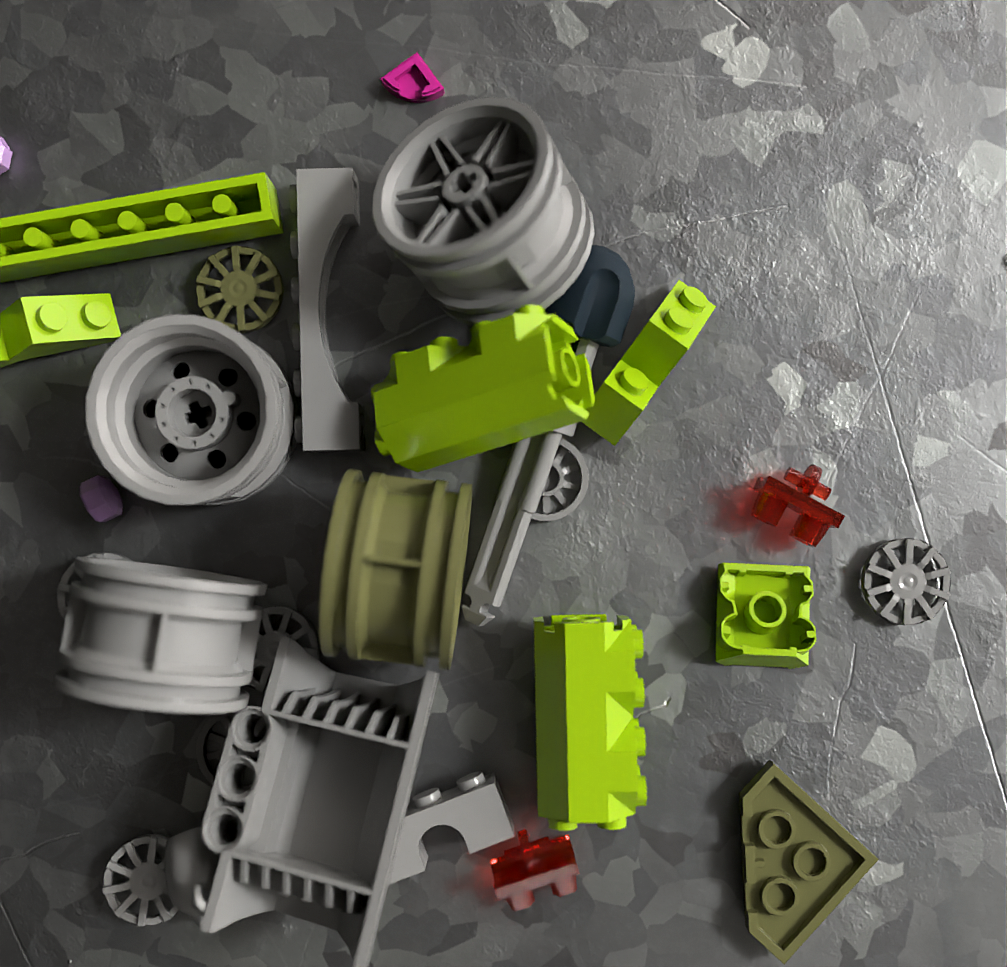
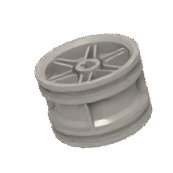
(484, 210)
(142, 370)
(159, 637)

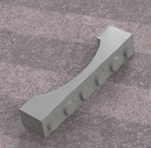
(325, 211)

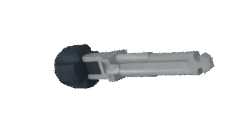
(598, 312)

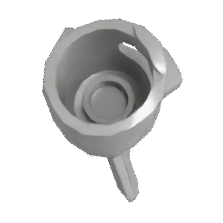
(192, 870)

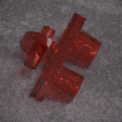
(814, 516)
(534, 866)

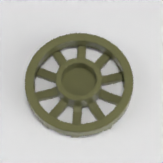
(240, 288)

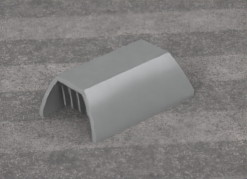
(321, 801)

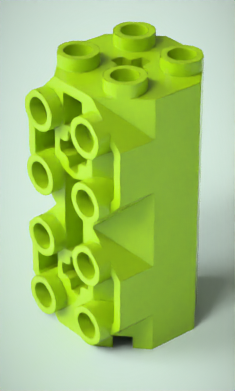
(473, 398)
(586, 720)

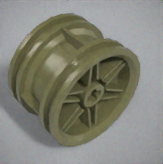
(394, 569)

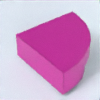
(413, 81)

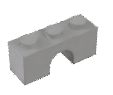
(472, 808)

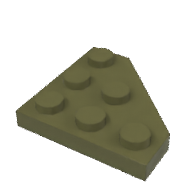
(793, 861)

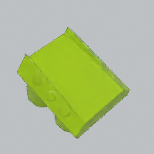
(764, 615)

